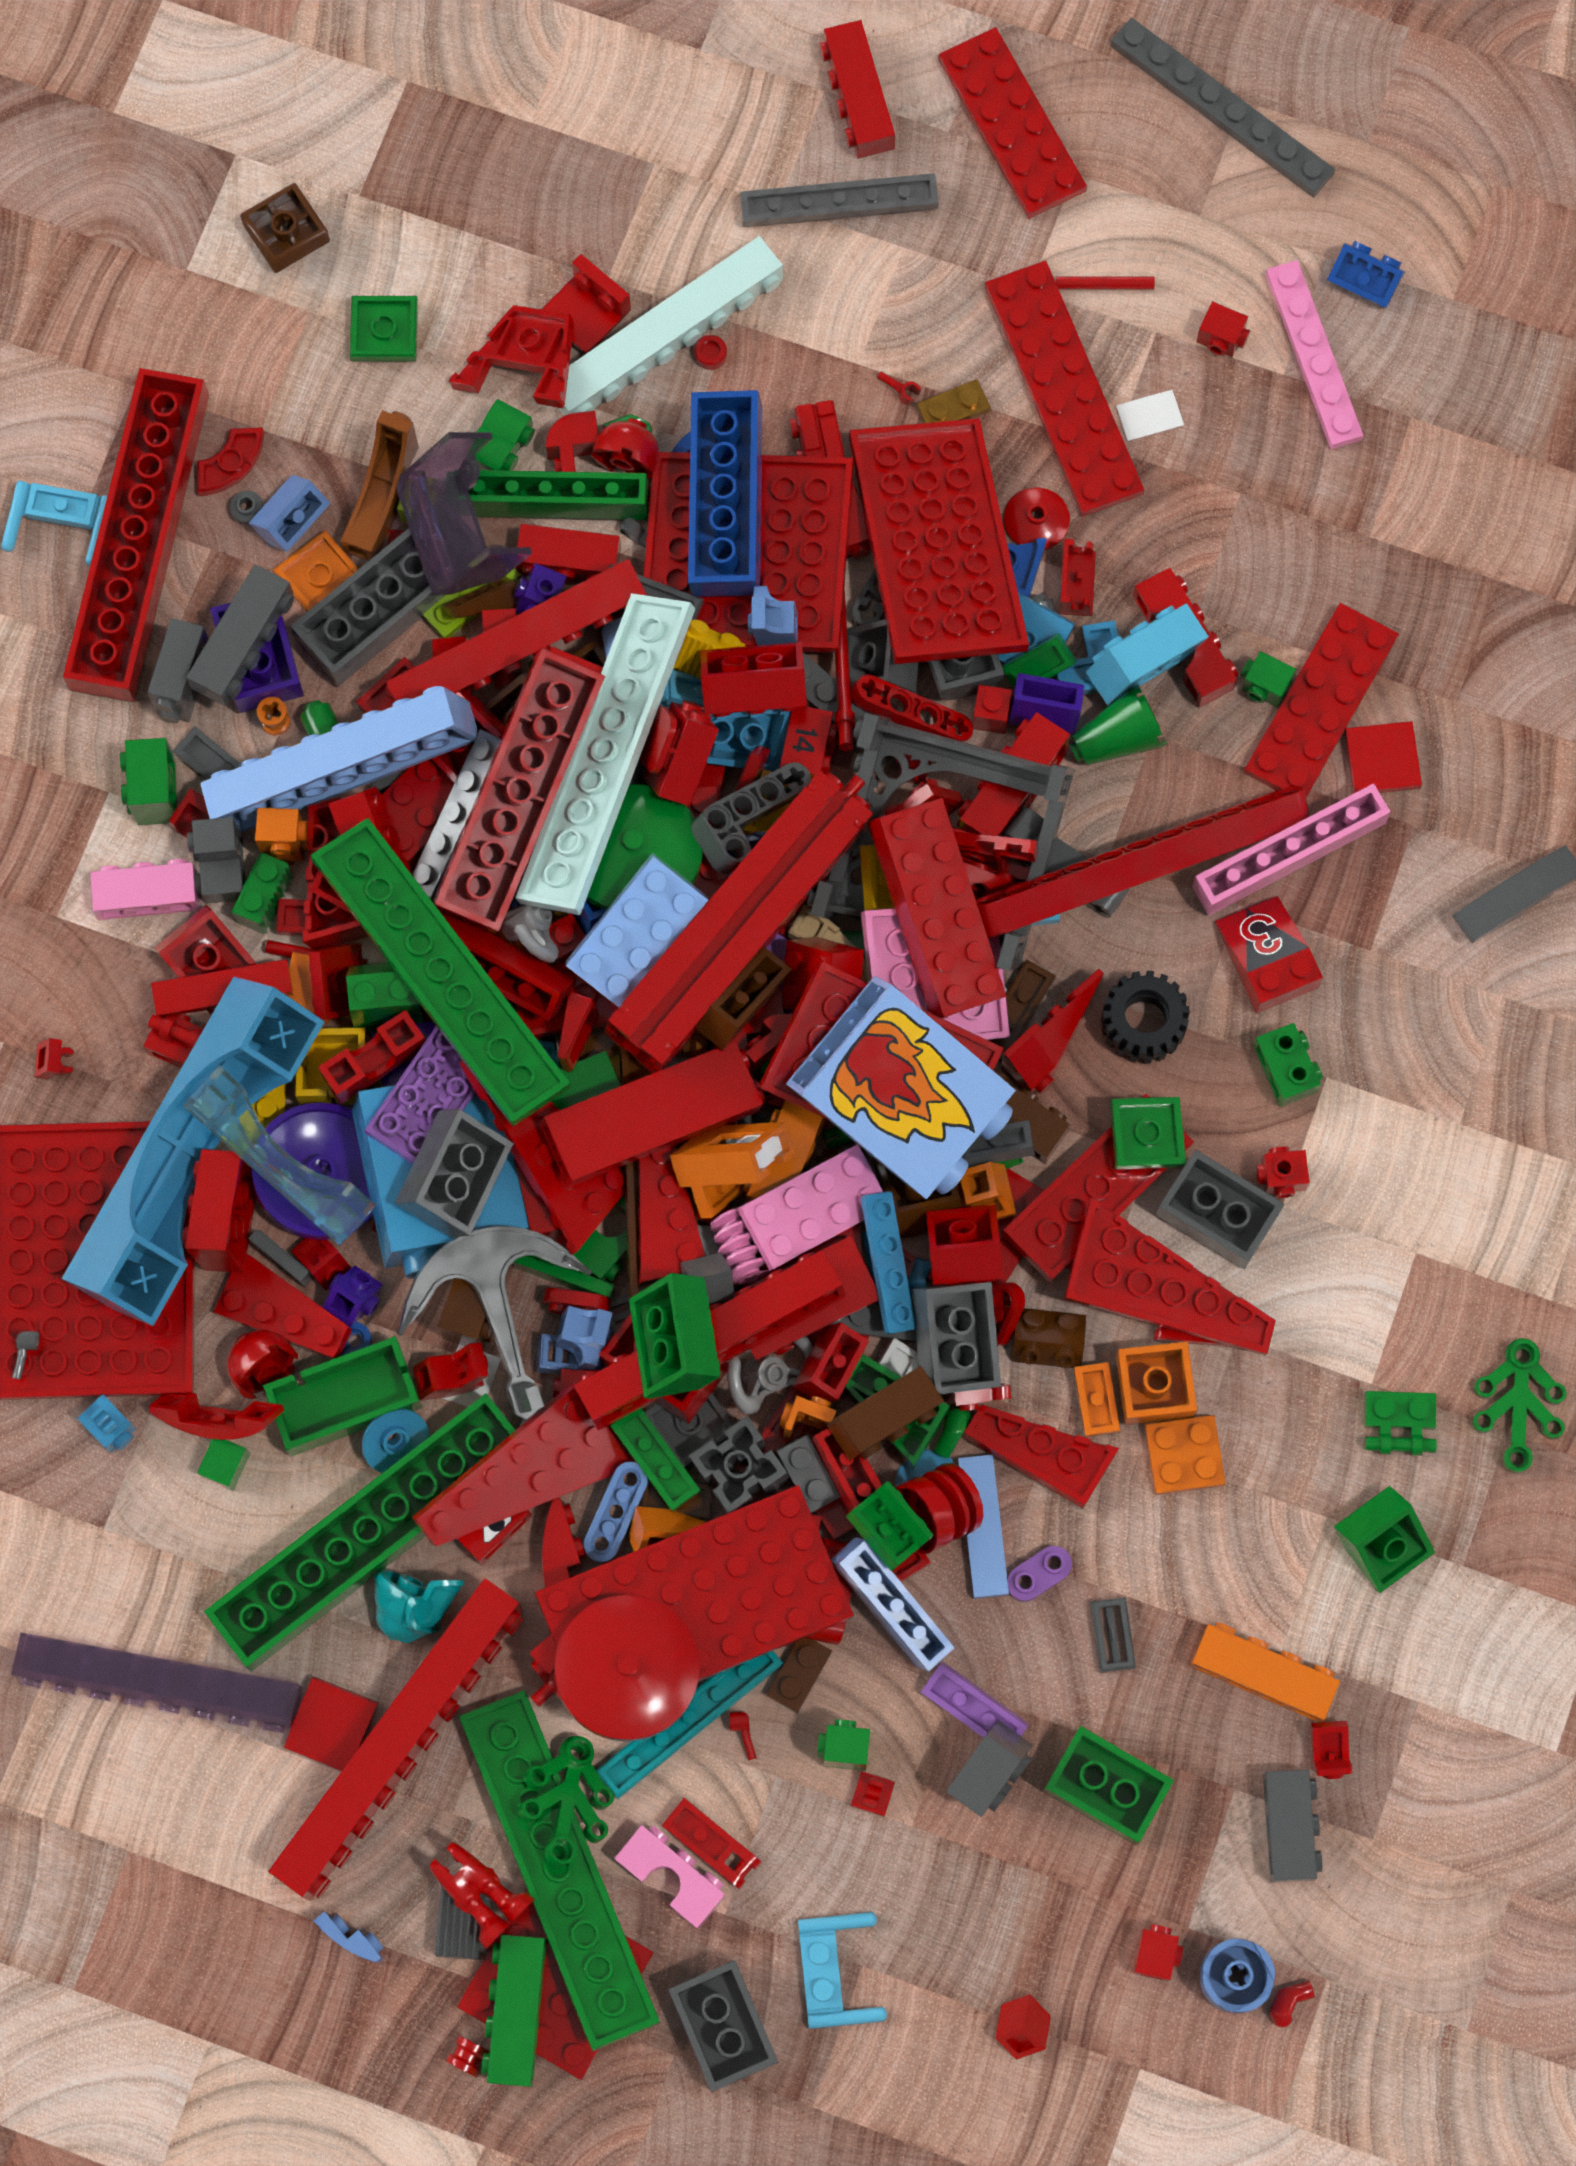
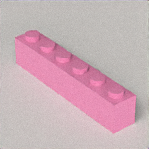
(1291, 849)

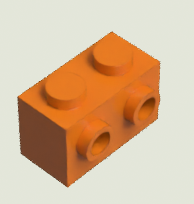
(281, 834)

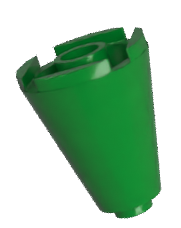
(1119, 730)

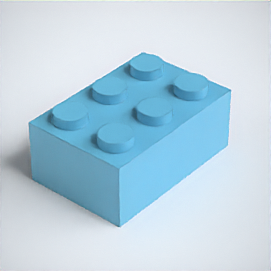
(1146, 652)

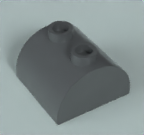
(962, 676)

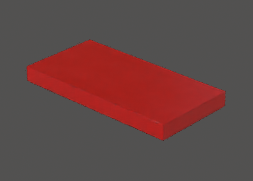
(859, 1292)

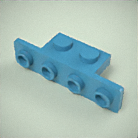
(887, 1262)

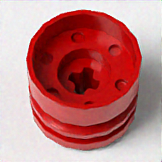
(946, 1503)

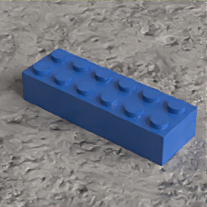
(725, 493)

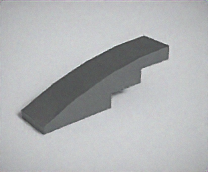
(1517, 894)

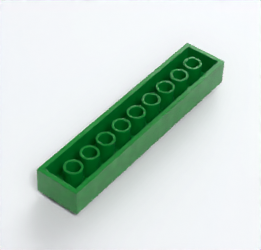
(352, 1540)

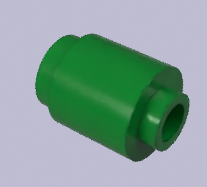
(318, 718)

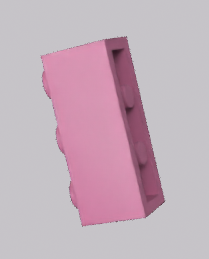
(144, 890)

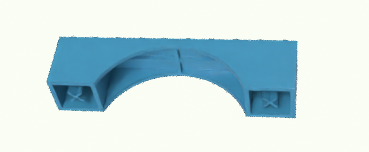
(136, 1240)

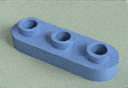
(615, 1528)

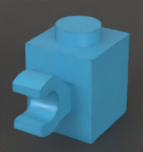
(107, 1424)

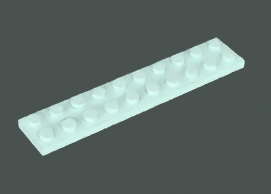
(605, 754)

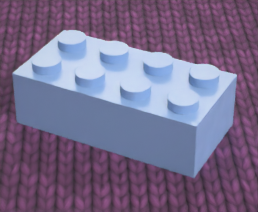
(636, 930)

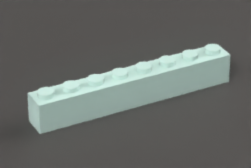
(671, 326)

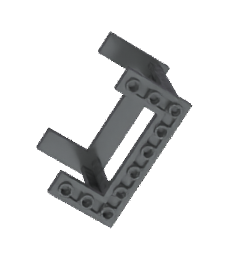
(885, 738)

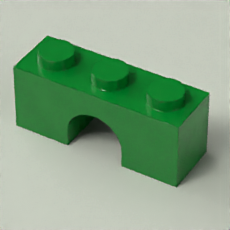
(605, 1254)

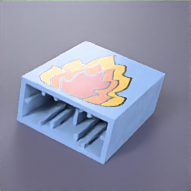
(903, 1089)

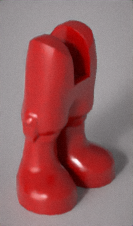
(473, 1881)

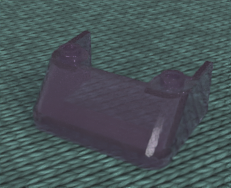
(444, 519)

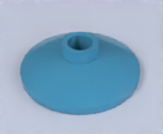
(384, 1453)

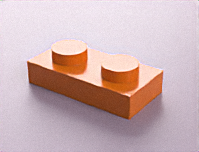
(1096, 1399)

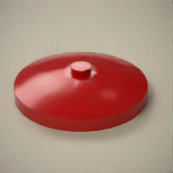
(626, 1668)

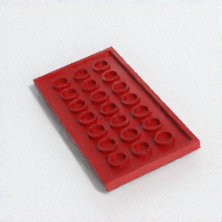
(938, 541)
(733, 1581)

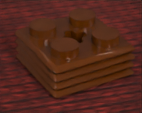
(294, 211)

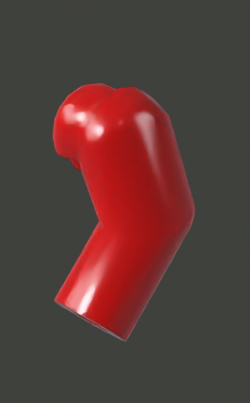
(1286, 2000)

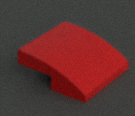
(330, 1724)

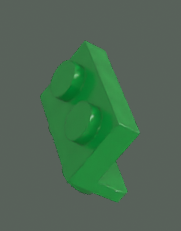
(889, 1525)

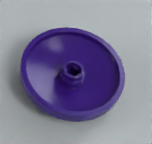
(322, 1140)

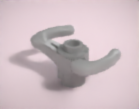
(531, 928)
(762, 1378)

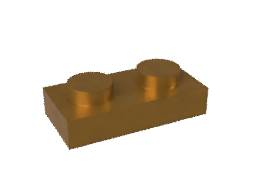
(955, 404)

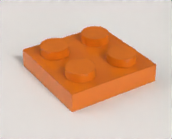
(1184, 1455)

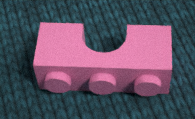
(648, 1853)

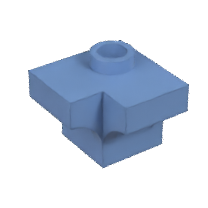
(772, 619)
(584, 1335)

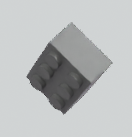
(454, 1173)
(1220, 1209)
(957, 1336)
(723, 2026)

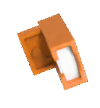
(727, 1159)

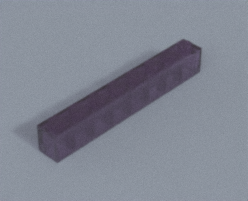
(156, 1681)

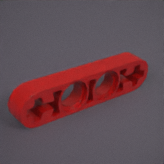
(912, 705)

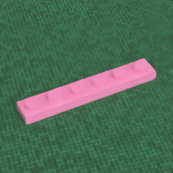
(1314, 354)

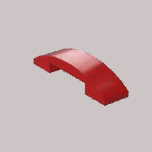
(186, 1414)

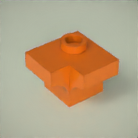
(987, 1186)

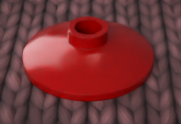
(1025, 529)

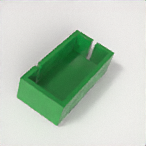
(342, 1396)

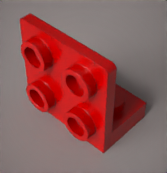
(593, 303)

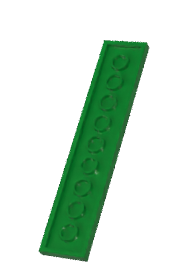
(440, 972)
(568, 1899)

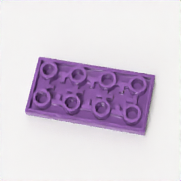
(427, 1086)

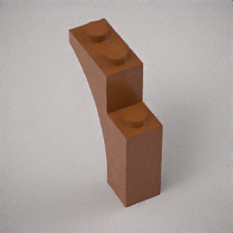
(378, 501)

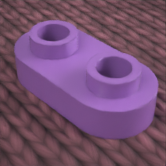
(1039, 1573)

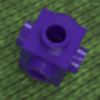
(538, 587)
(353, 1296)

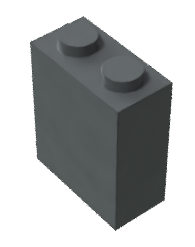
(169, 686)

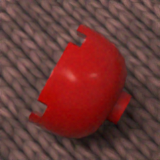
(626, 447)
(258, 1360)

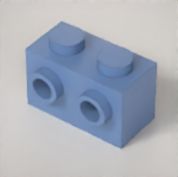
(289, 513)

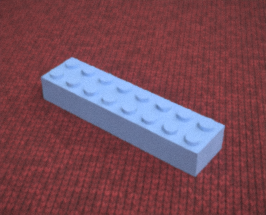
(343, 757)

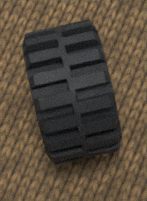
(1150, 990)

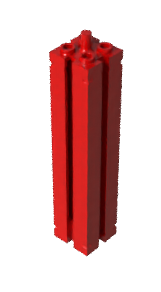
(740, 920)

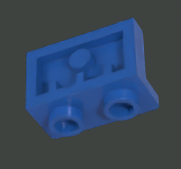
(1366, 274)

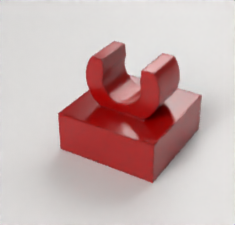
(49, 1059)
(872, 1794)

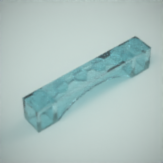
(328, 1202)

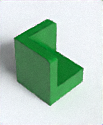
(224, 1463)

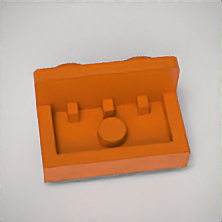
(813, 1413)

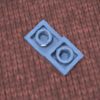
(363, 1945)

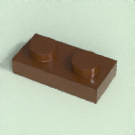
(799, 1674)

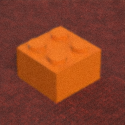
(1156, 1383)

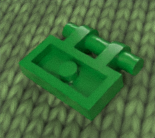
(1400, 1411)

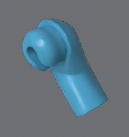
(919, 1273)

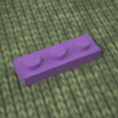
(969, 1702)

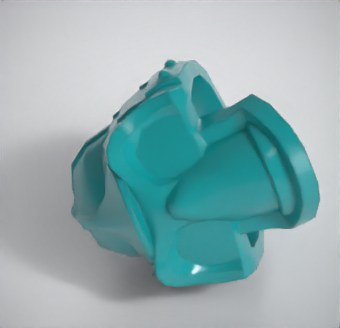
(409, 1607)

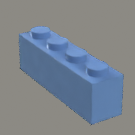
(892, 1604)

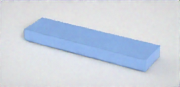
(986, 1542)

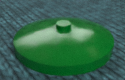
(645, 827)

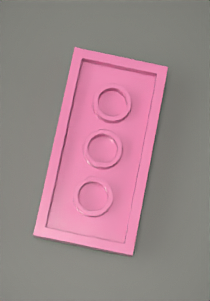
(810, 1207)

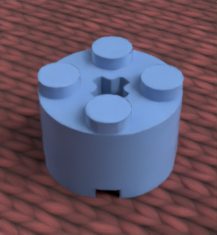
(1256, 1983)

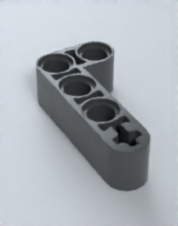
(753, 807)
(1028, 825)

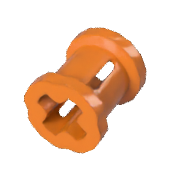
(276, 725)

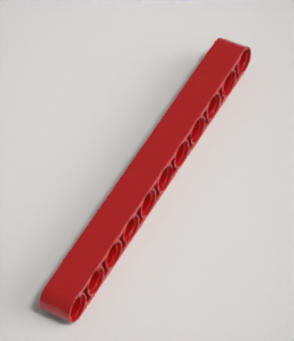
(1142, 861)

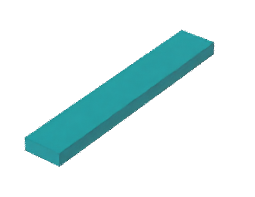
(707, 1705)

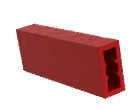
(652, 1114)

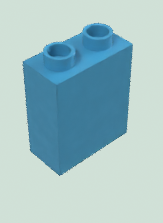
(402, 1235)

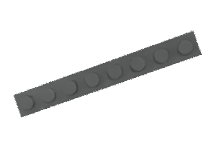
(1222, 107)

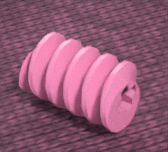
(737, 1248)

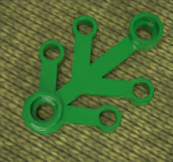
(1520, 1400)
(569, 1796)

